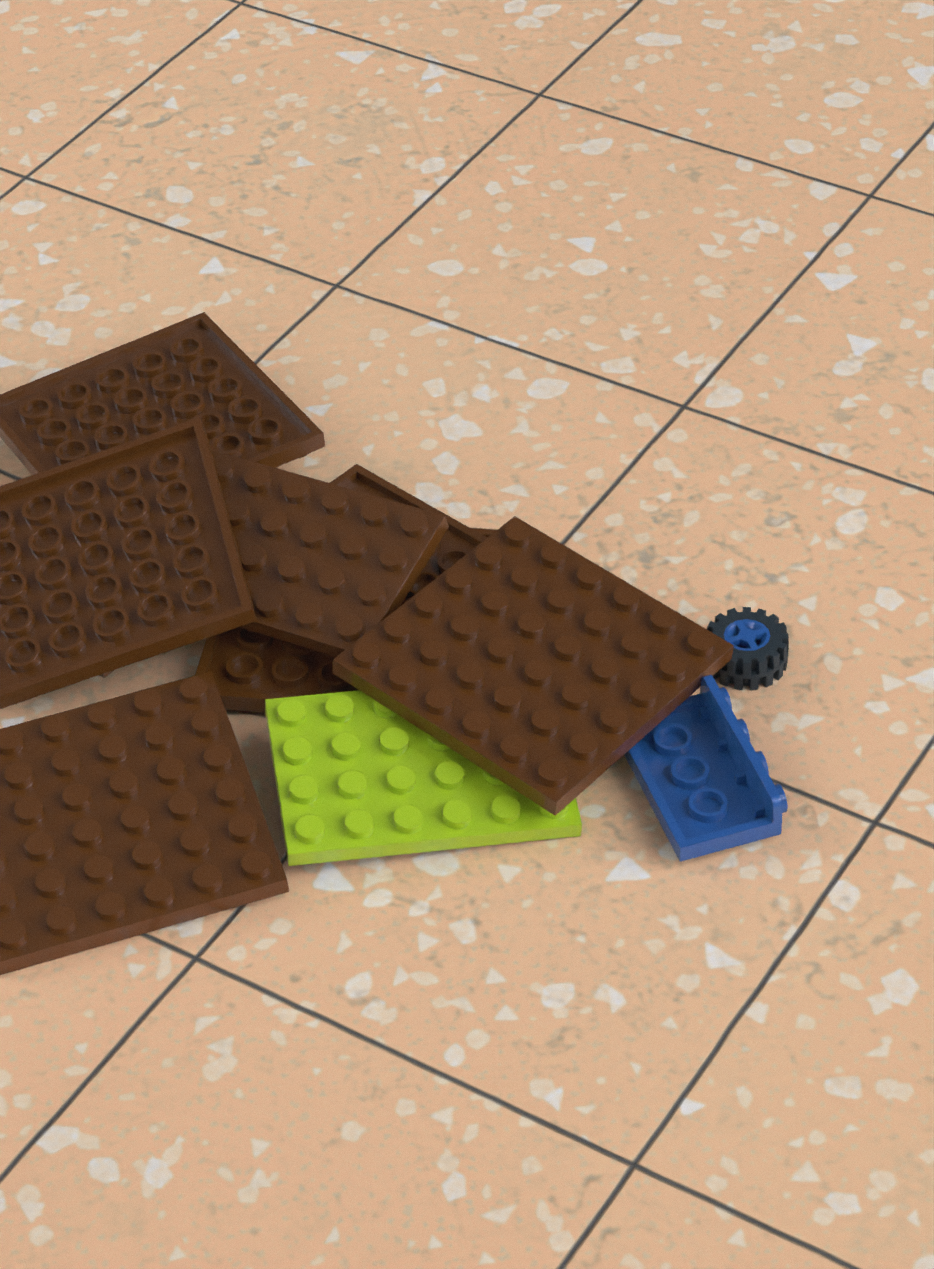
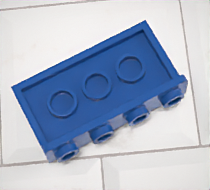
(707, 777)

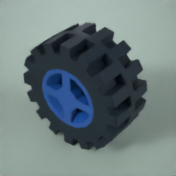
(758, 649)

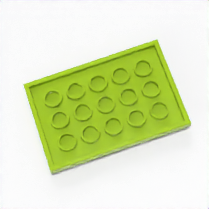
(377, 786)

